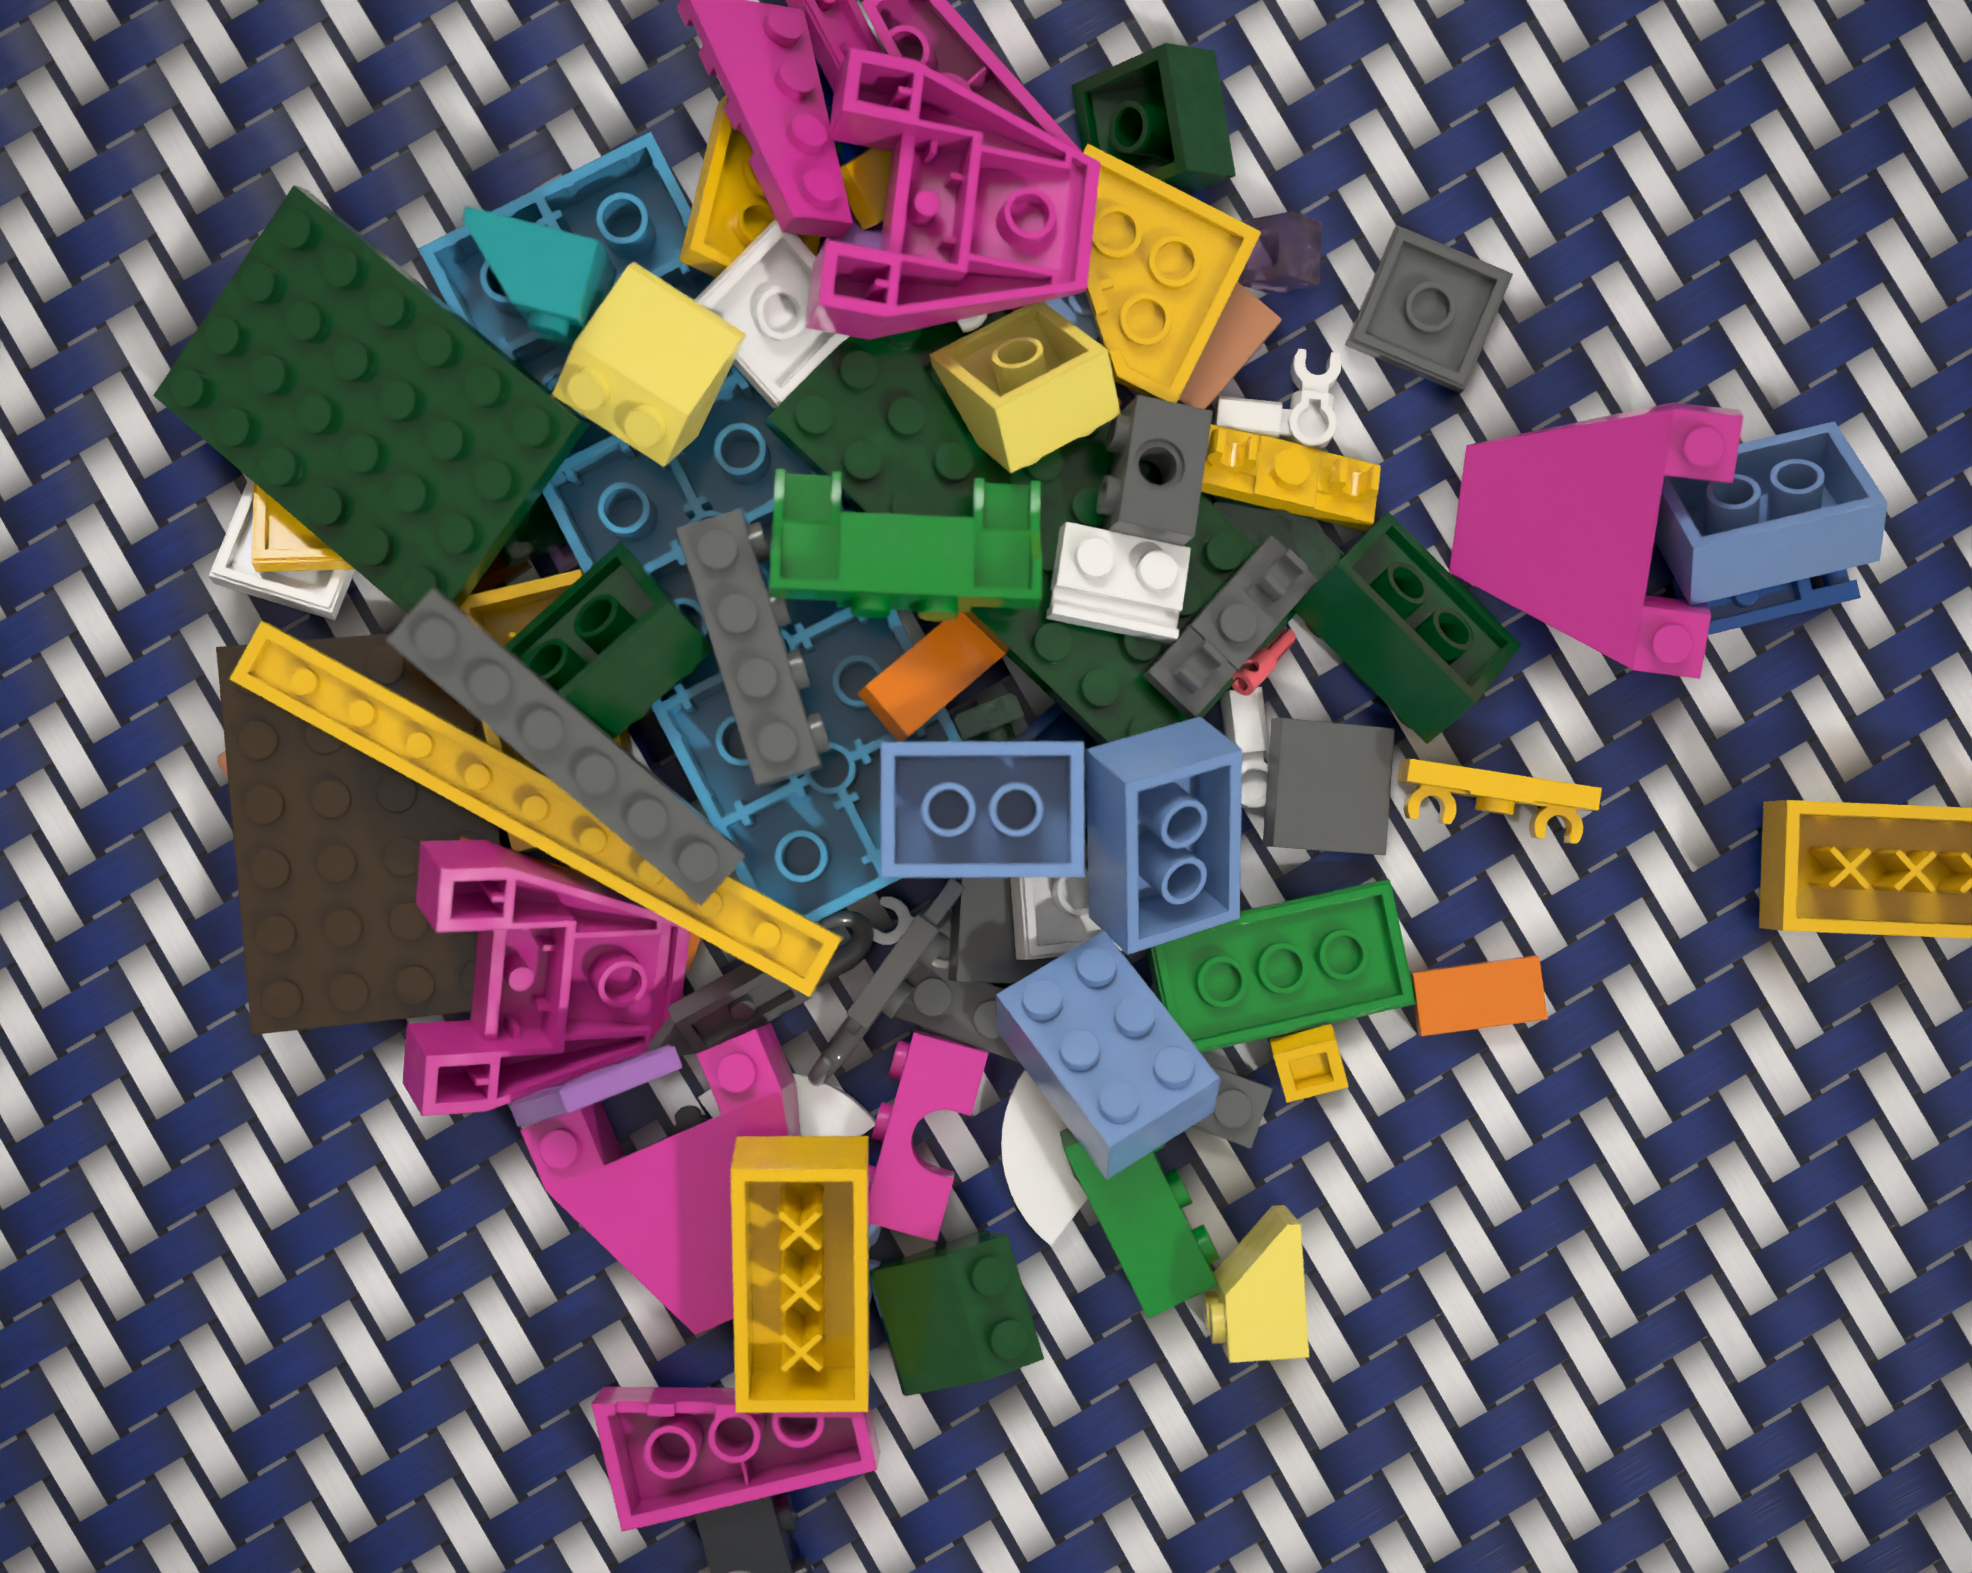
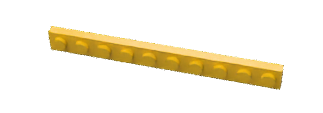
(523, 804)

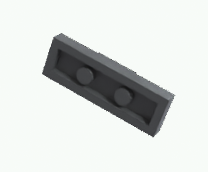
(1230, 627)

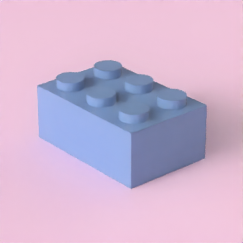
(1791, 514)
(982, 809)
(1164, 833)
(1106, 1054)

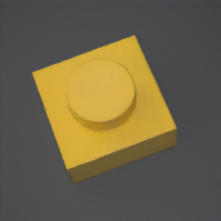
(1309, 1063)

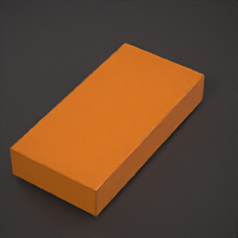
(1478, 995)

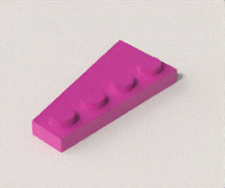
(778, 104)

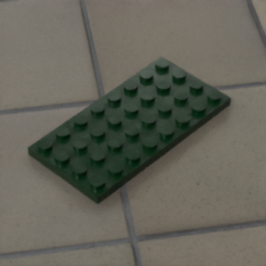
(907, 451)

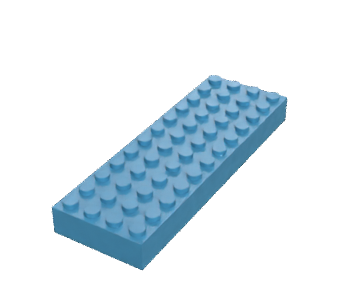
(803, 838)

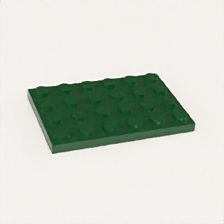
(369, 407)

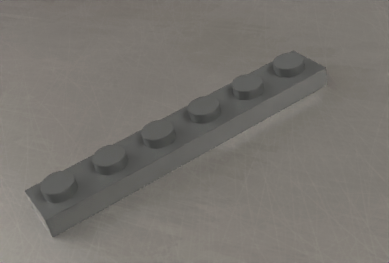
(565, 745)
(969, 1015)

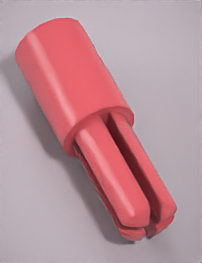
(1262, 663)

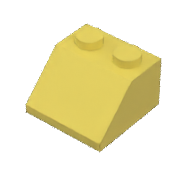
(649, 365)
(1028, 384)
(1261, 1294)

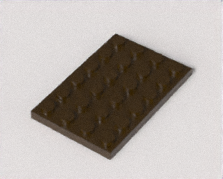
(334, 858)

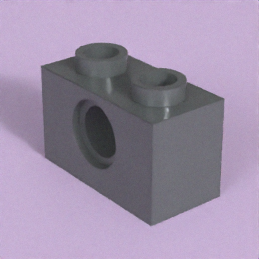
(1174, 441)

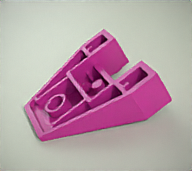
(974, 208)
(1570, 523)
(559, 984)
(670, 1202)

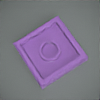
(595, 1085)

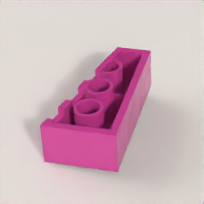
(945, 43)
(692, 1453)

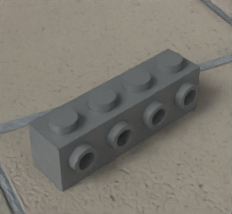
(751, 649)

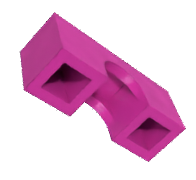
(933, 1076)

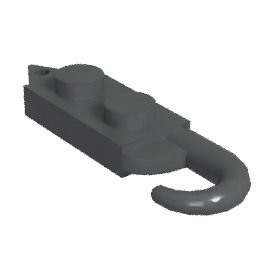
(888, 987)
(751, 997)

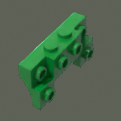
(906, 559)

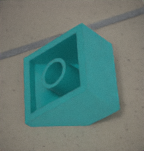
(545, 272)

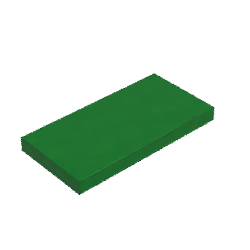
(1286, 967)

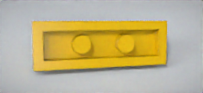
(1290, 478)
(1497, 794)

